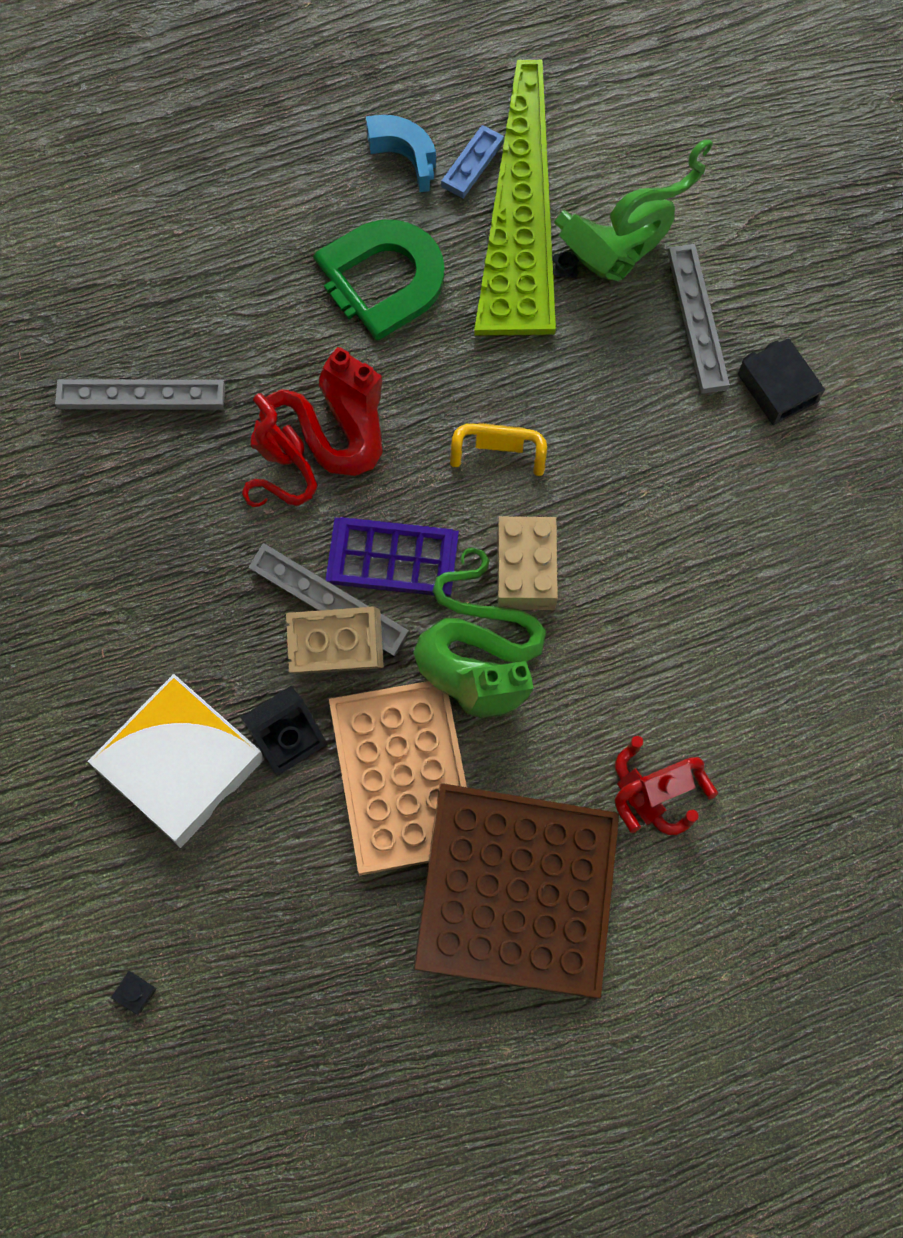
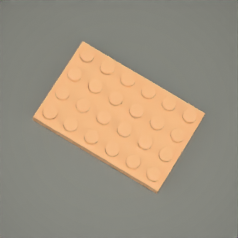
(392, 759)

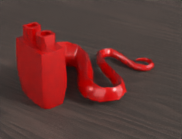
(353, 398)

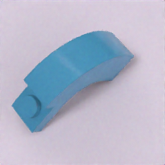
(404, 137)

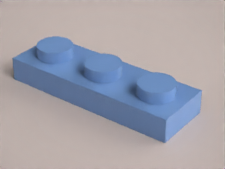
(472, 161)

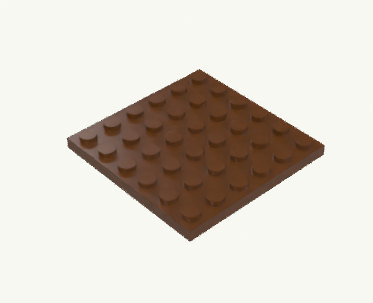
(517, 892)

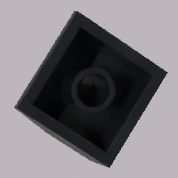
(284, 730)

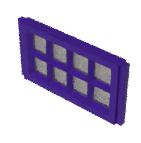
(390, 556)

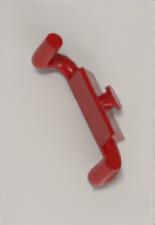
(264, 441)
(664, 786)
(638, 801)

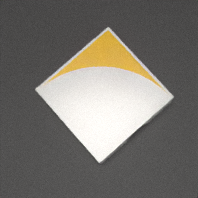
(176, 760)

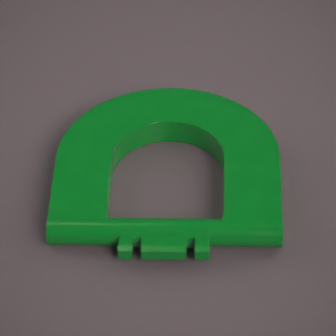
(372, 239)

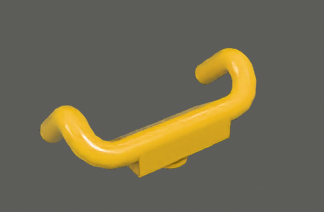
(501, 439)

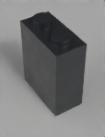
(780, 380)

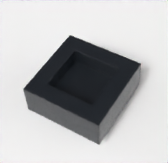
(133, 993)

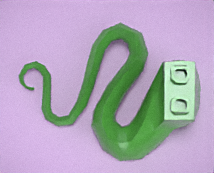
(636, 228)
(478, 685)

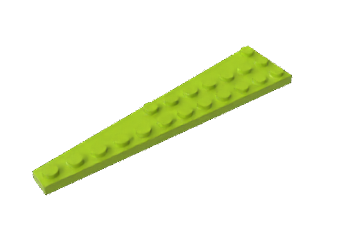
(518, 260)

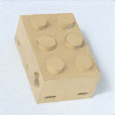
(527, 563)
(334, 640)

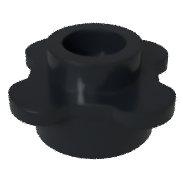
(565, 258)

